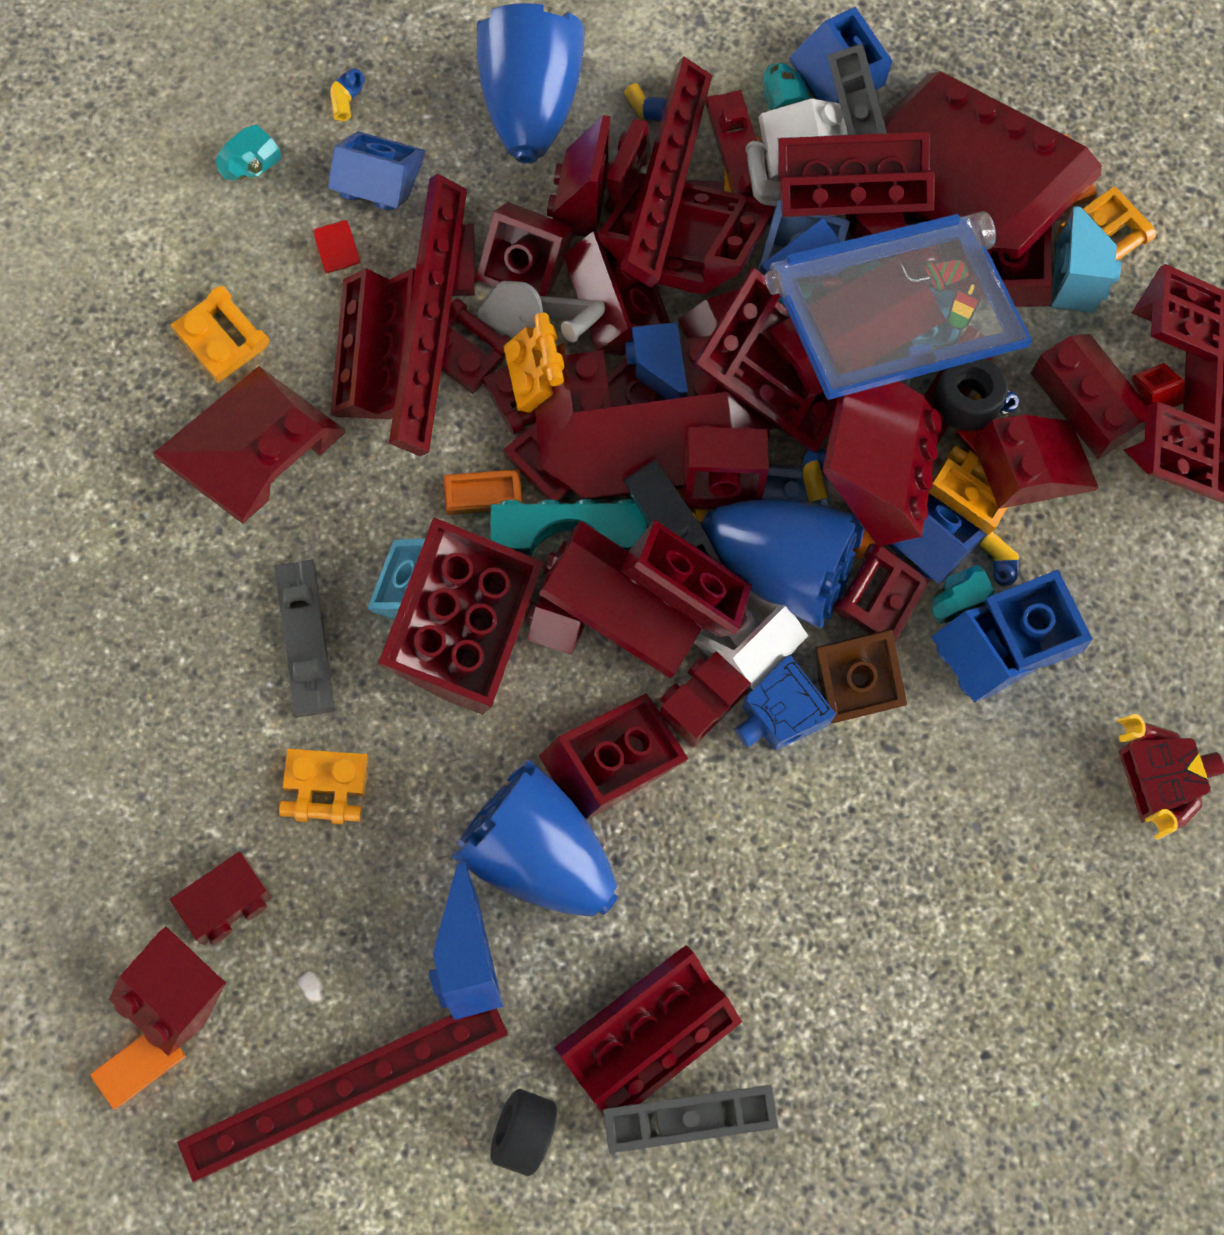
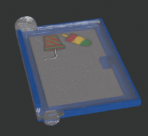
(899, 303)

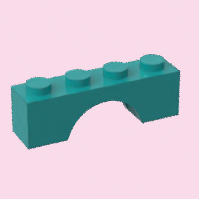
(528, 525)

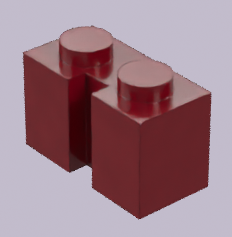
(704, 699)
(221, 899)

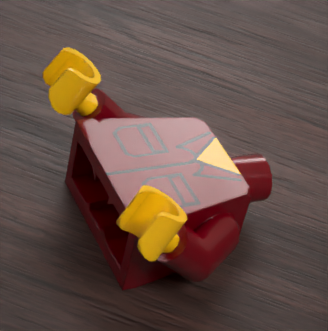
(1165, 774)

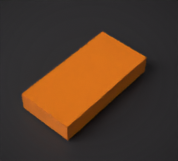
(478, 490)
(133, 1070)

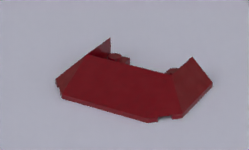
(1189, 443)
(599, 445)

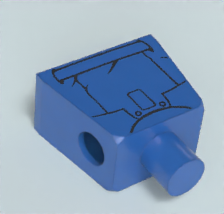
(783, 708)

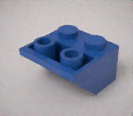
(833, 36)

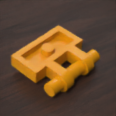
(534, 363)
(966, 490)
(324, 774)

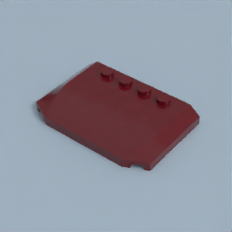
(993, 160)

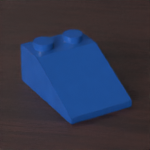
(462, 954)

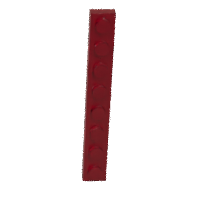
(666, 173)
(428, 316)
(337, 1091)

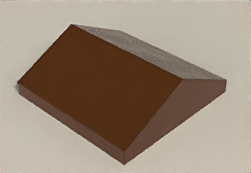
(860, 675)

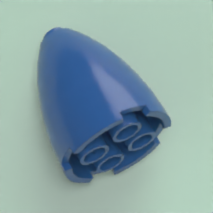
(529, 74)
(788, 551)
(538, 847)

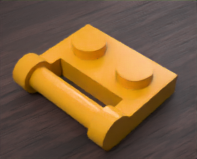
(1112, 213)
(209, 340)

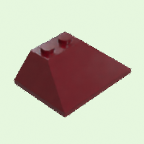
(709, 236)
(749, 366)
(247, 442)

